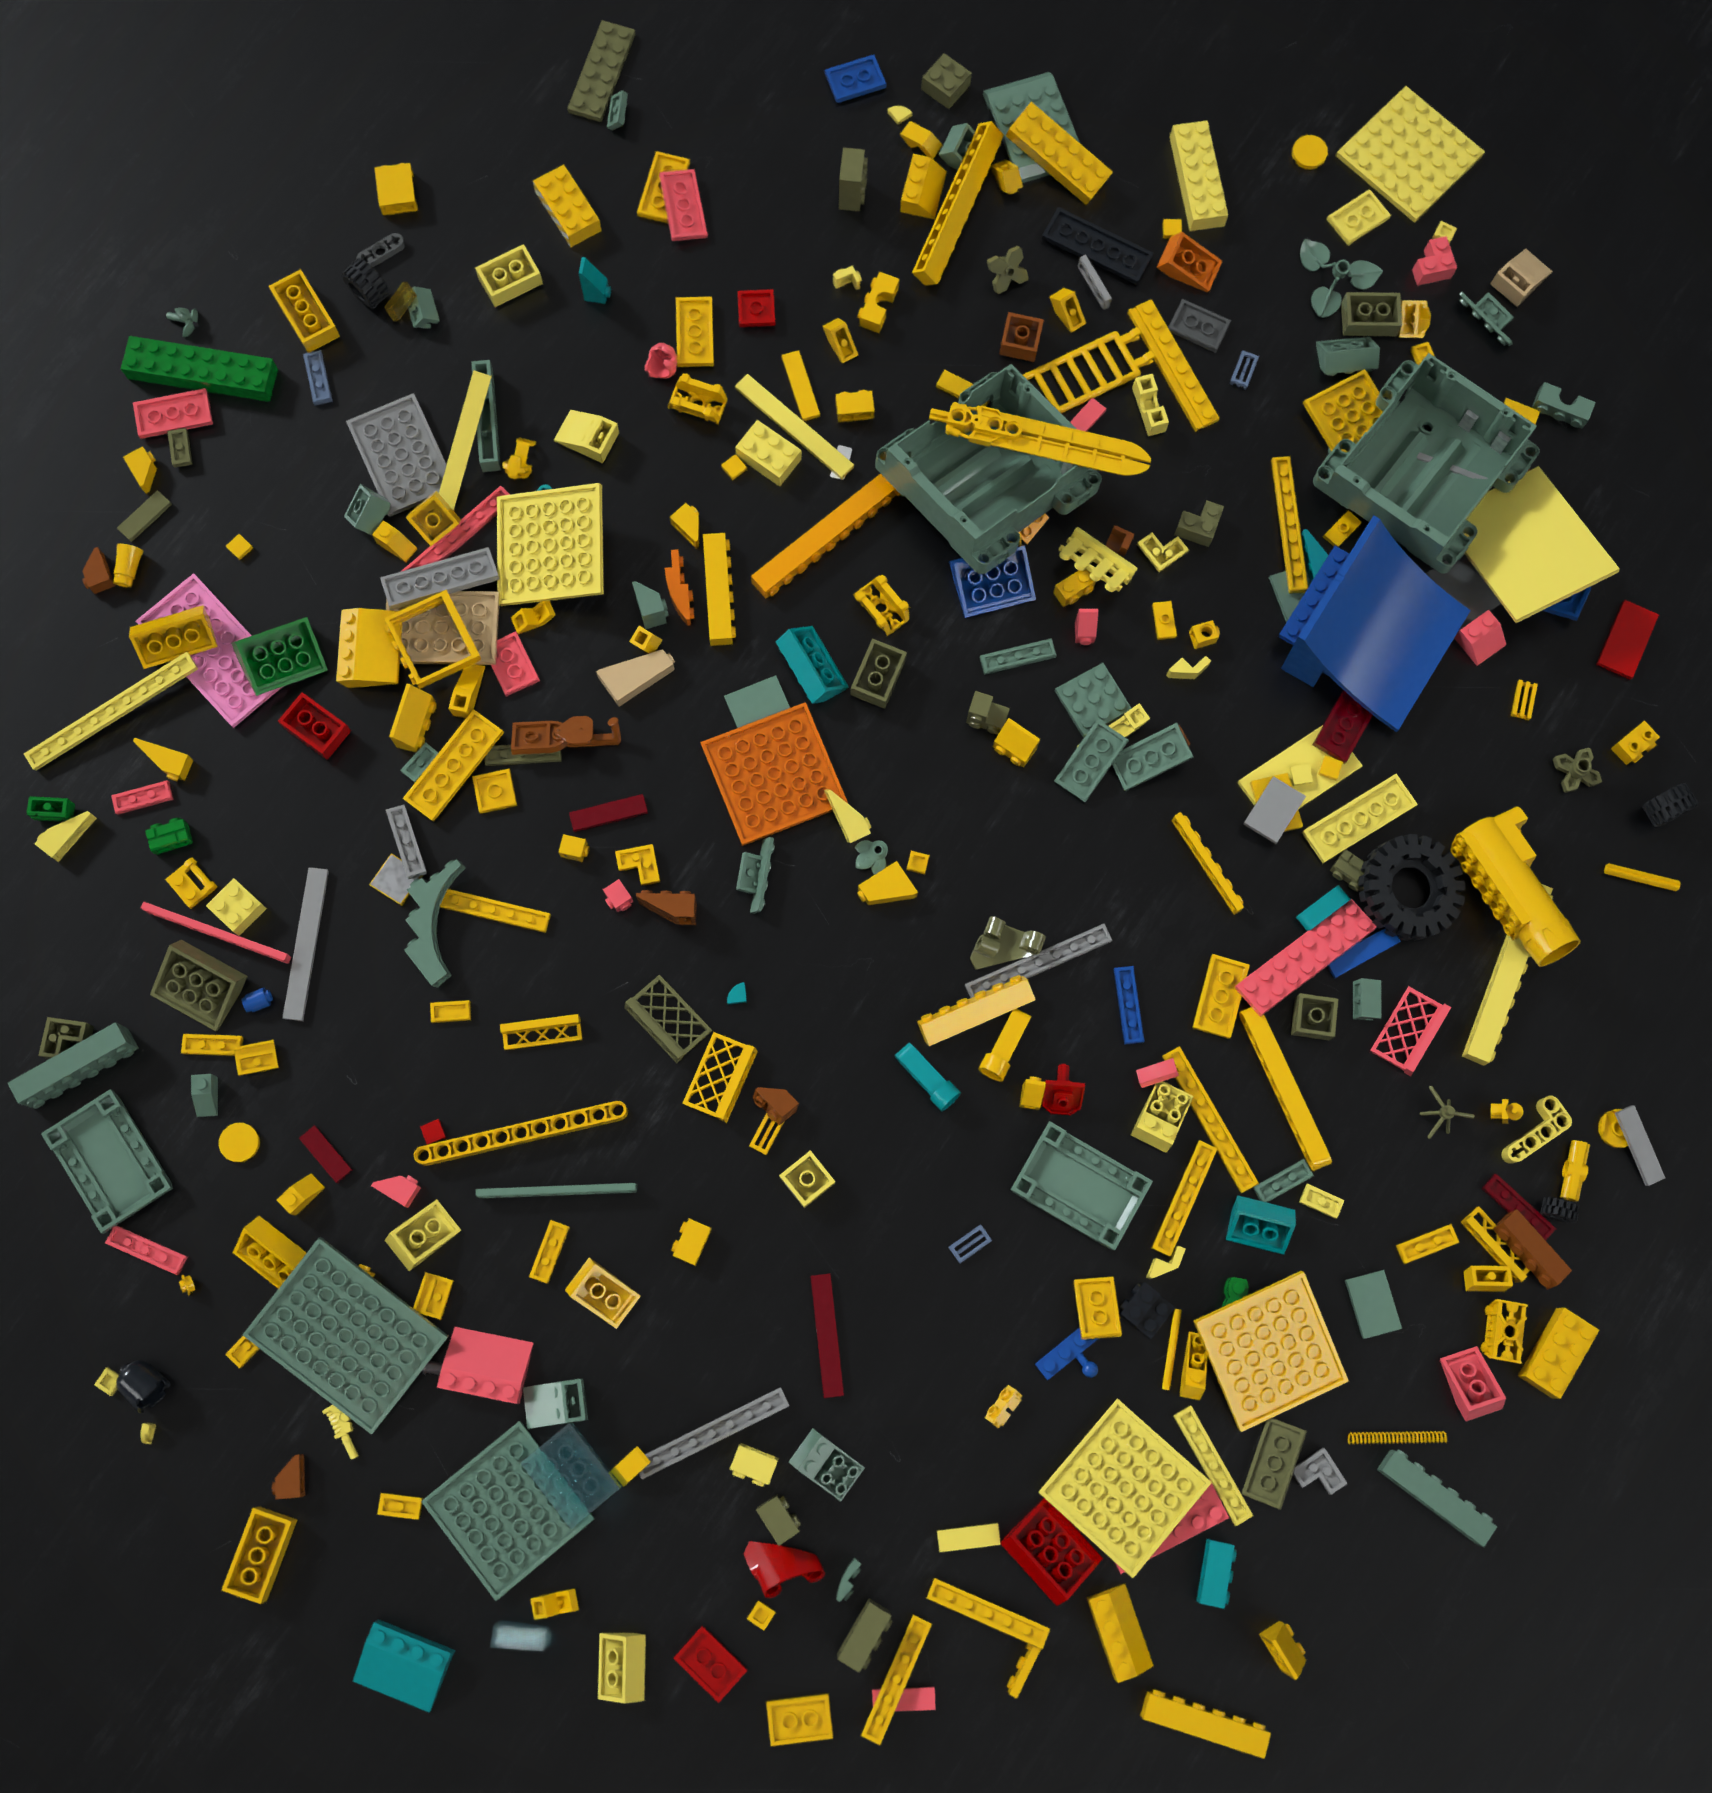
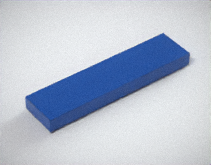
(1362, 952)
(1128, 1005)

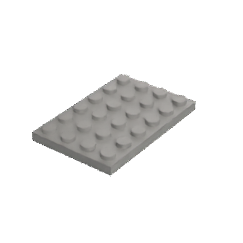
(399, 452)

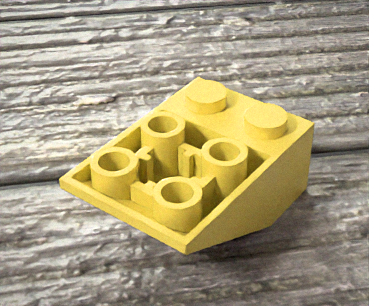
(588, 434)
(1162, 1116)

